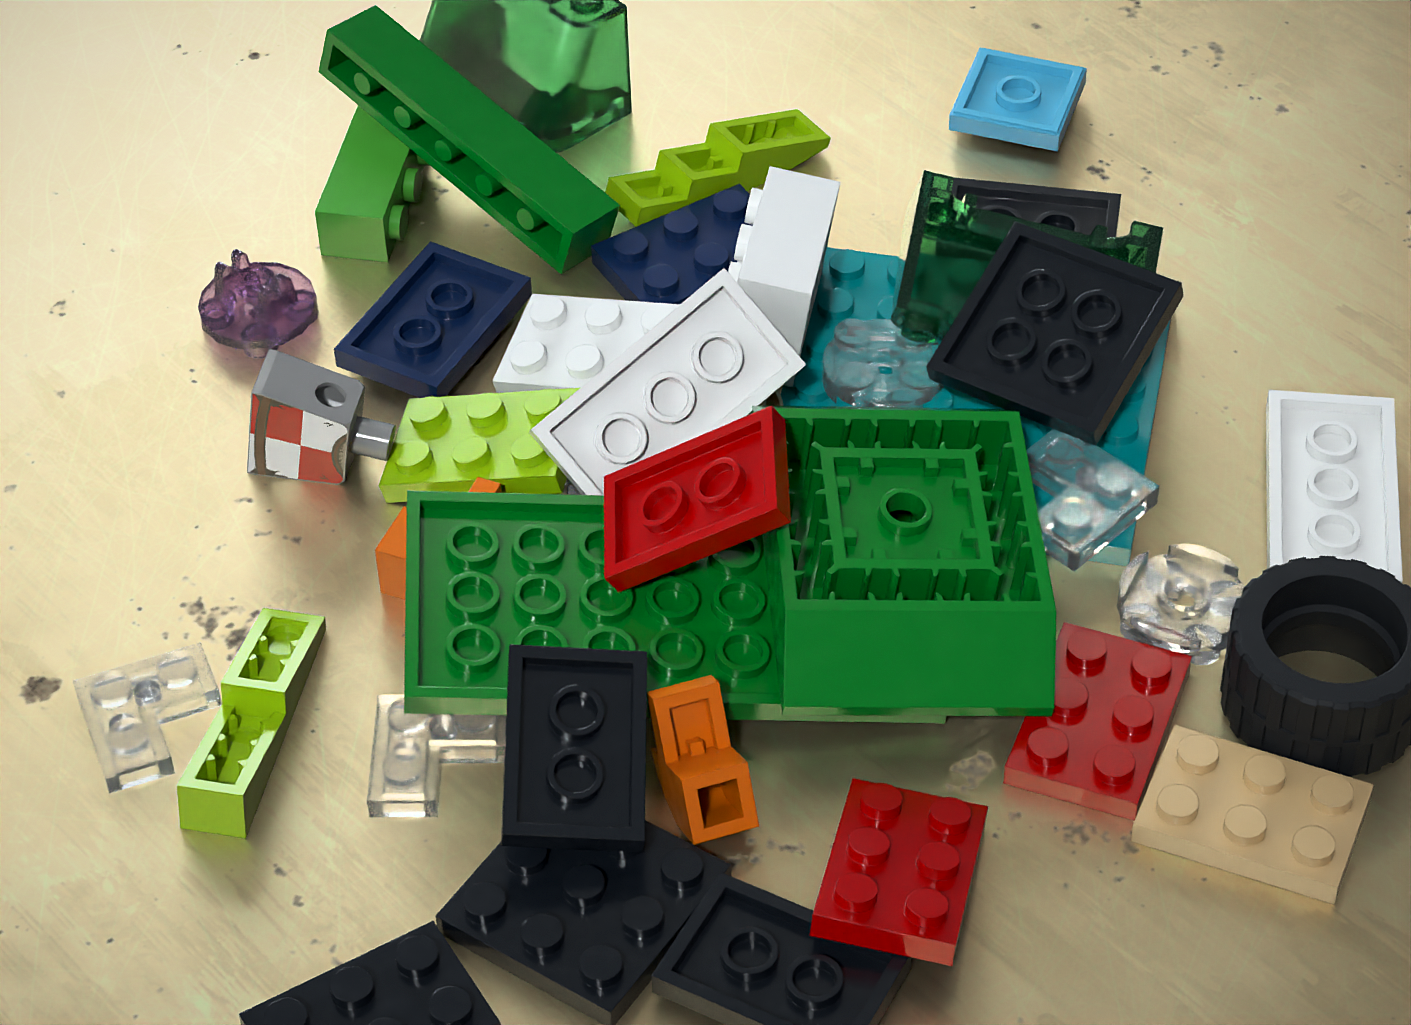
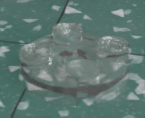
(854, 359)
(1189, 571)

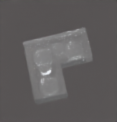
(1092, 494)
(131, 702)
(411, 753)

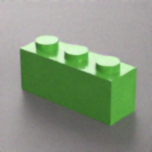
(368, 193)

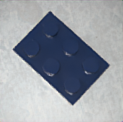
(676, 251)
(433, 322)

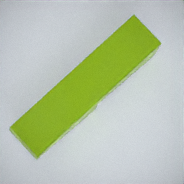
(245, 737)

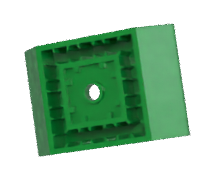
(920, 611)

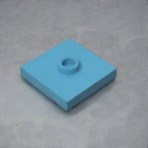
(1018, 99)

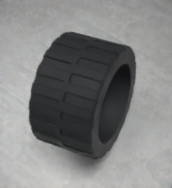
(1331, 609)

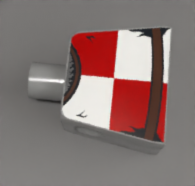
(310, 422)

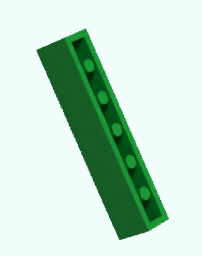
(468, 138)

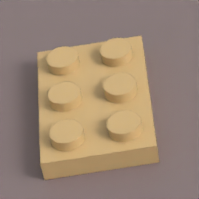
(1253, 813)

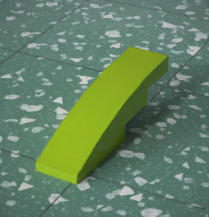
(731, 155)

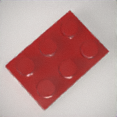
(696, 499)
(1105, 724)
(900, 872)

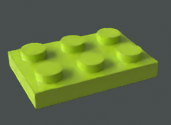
(464, 437)

